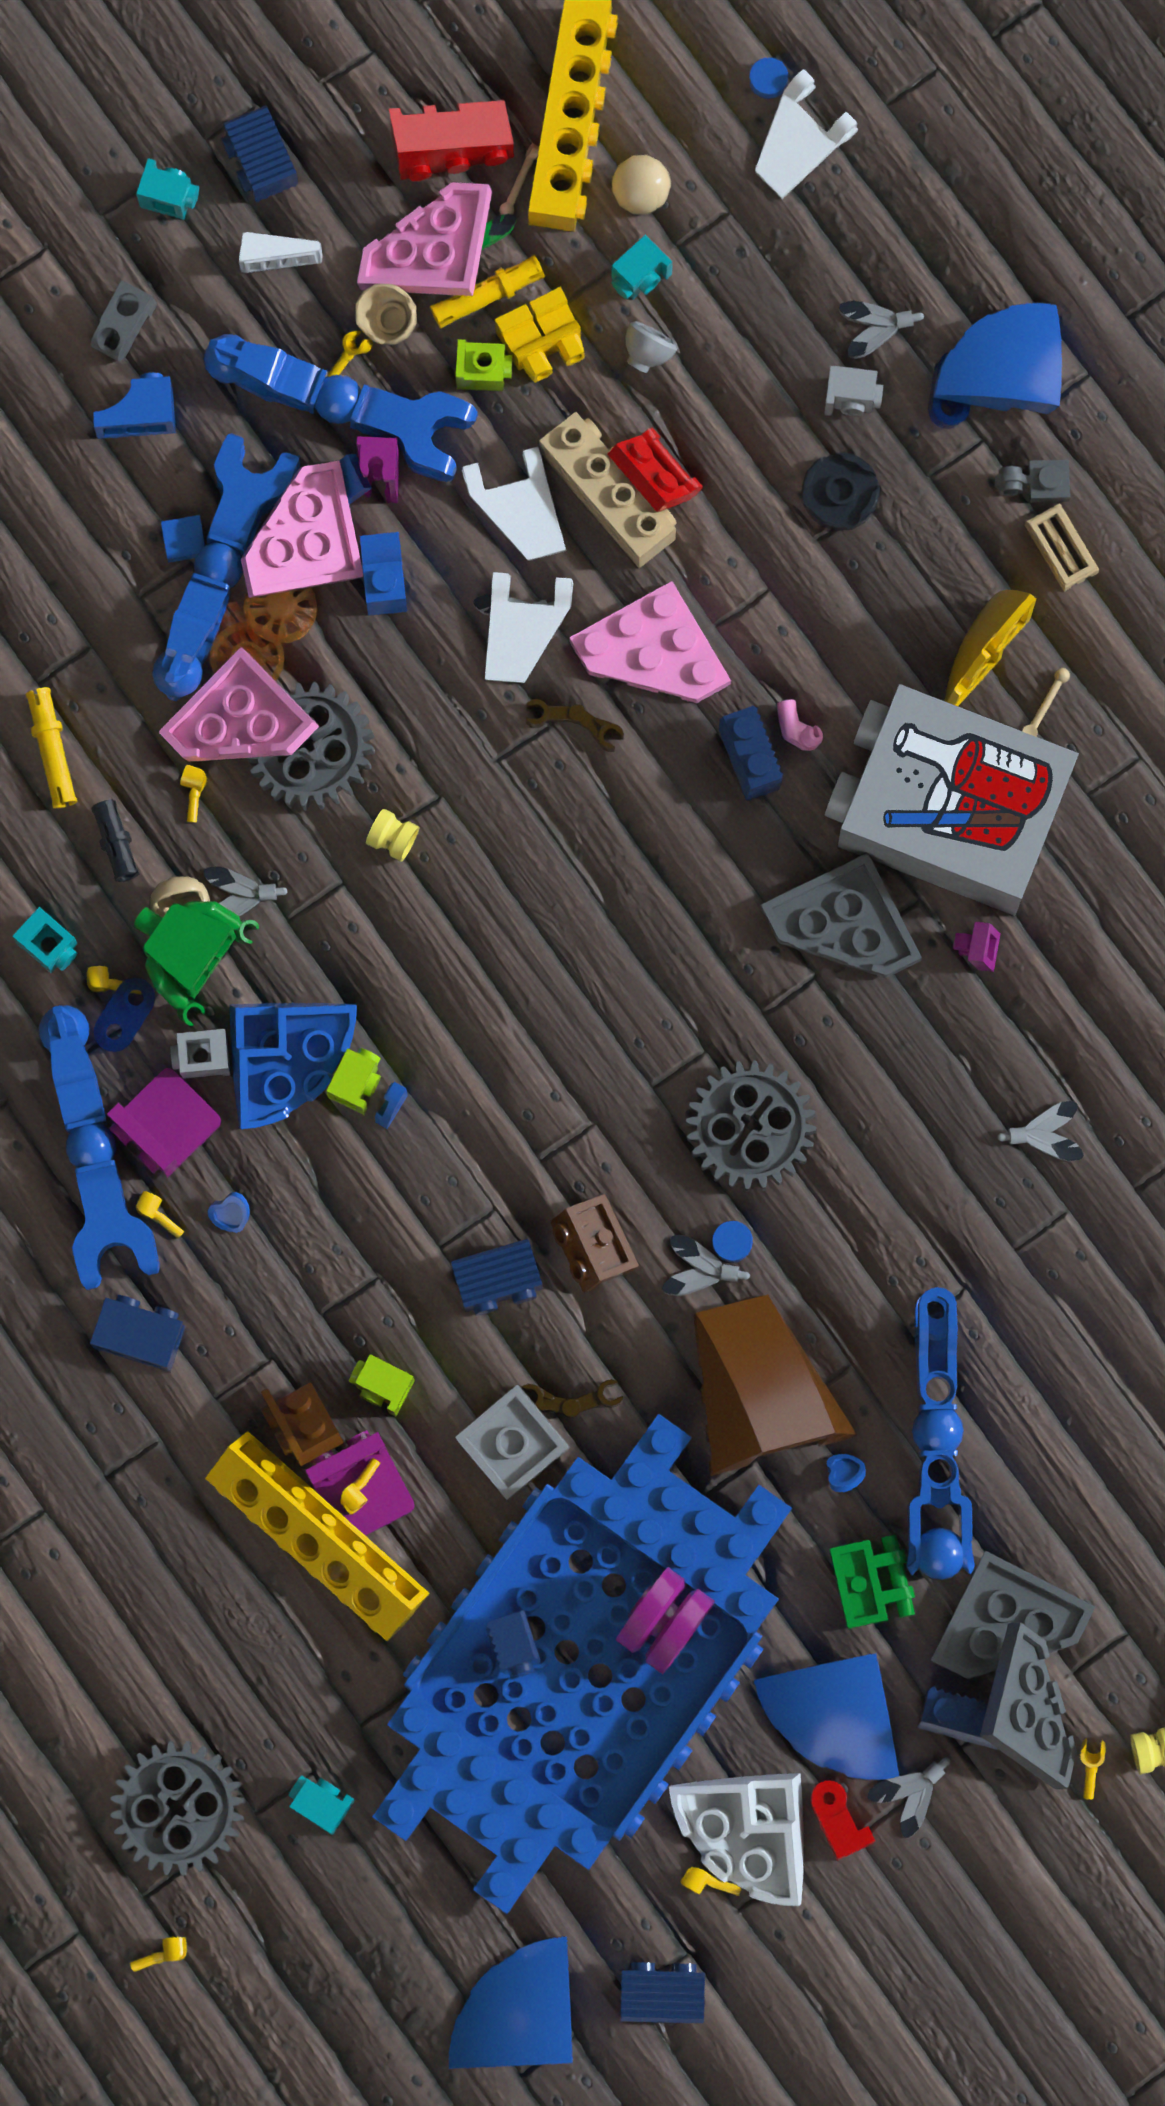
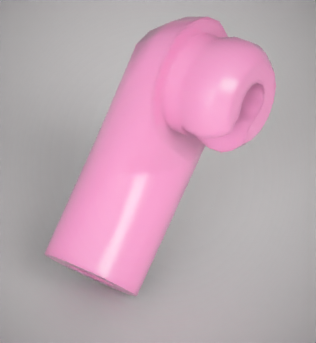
(794, 731)

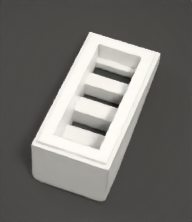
(271, 252)

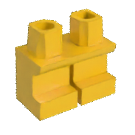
(539, 333)

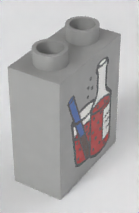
(951, 797)

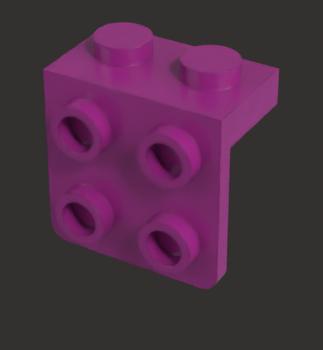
(165, 1122)
(385, 1490)

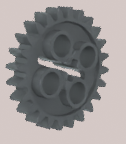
(324, 777)
(720, 1107)
(206, 1832)

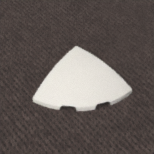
(747, 1832)

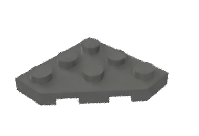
(845, 920)
(1003, 1596)
(1027, 1709)

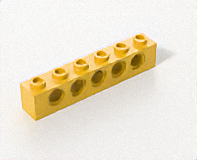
(563, 208)
(317, 1535)

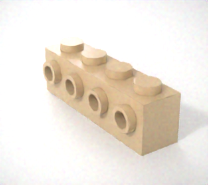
(605, 490)

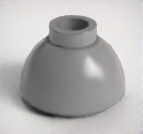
(647, 346)

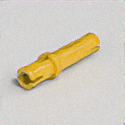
(498, 286)
(47, 732)

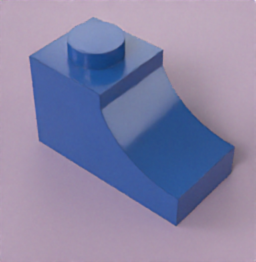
(142, 412)
(383, 573)

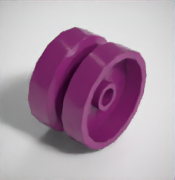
(660, 1617)

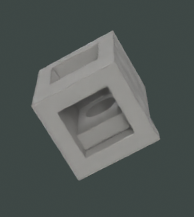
(852, 391)
(212, 1042)

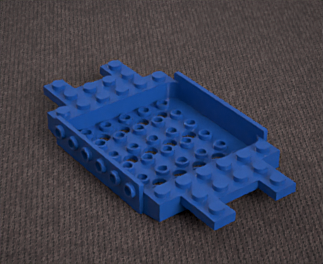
(499, 1779)

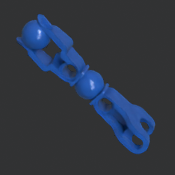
(340, 400)
(219, 564)
(91, 1151)
(938, 1434)

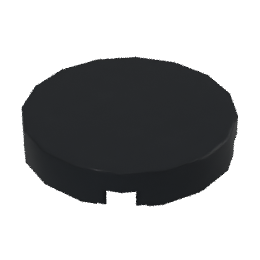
(840, 491)

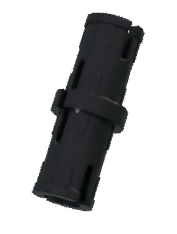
(115, 840)

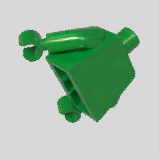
(187, 948)

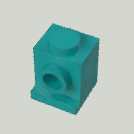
(166, 191)
(640, 269)
(38, 930)
(320, 1803)

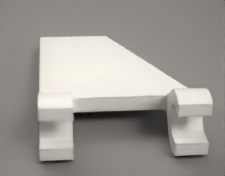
(797, 141)
(521, 509)
(521, 629)

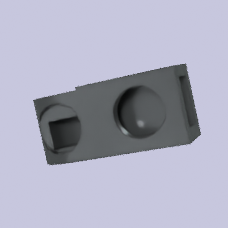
(122, 320)

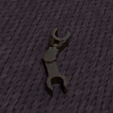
(578, 715)
(573, 1407)

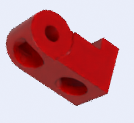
(829, 1806)

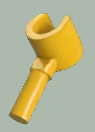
(350, 351)
(196, 780)
(99, 980)
(148, 1206)
(351, 1497)
(1091, 1764)
(696, 1879)
(173, 1950)

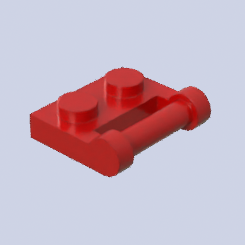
(654, 471)

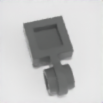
(1046, 481)

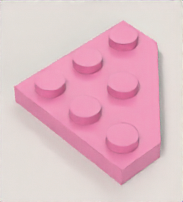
(432, 246)
(305, 536)
(653, 648)
(238, 716)

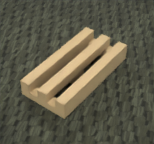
(1077, 575)

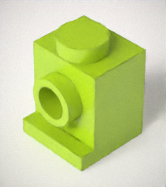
(473, 376)
(355, 1079)
(382, 1383)

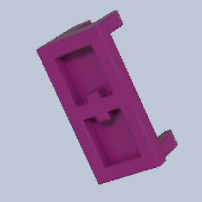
(380, 462)

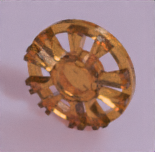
(280, 610)
(251, 647)

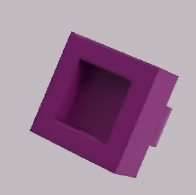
(980, 946)

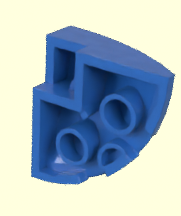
(1007, 361)
(285, 1055)
(834, 1716)
(517, 2012)

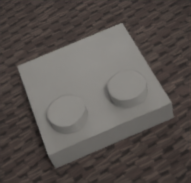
(512, 1442)

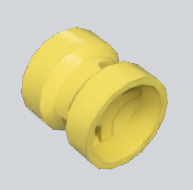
(392, 835)
(1148, 1750)

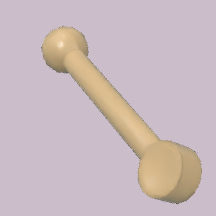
(531, 154)
(1061, 676)

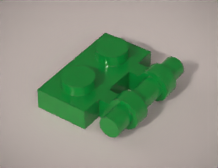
(860, 1586)

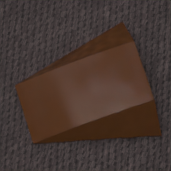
(760, 1386)

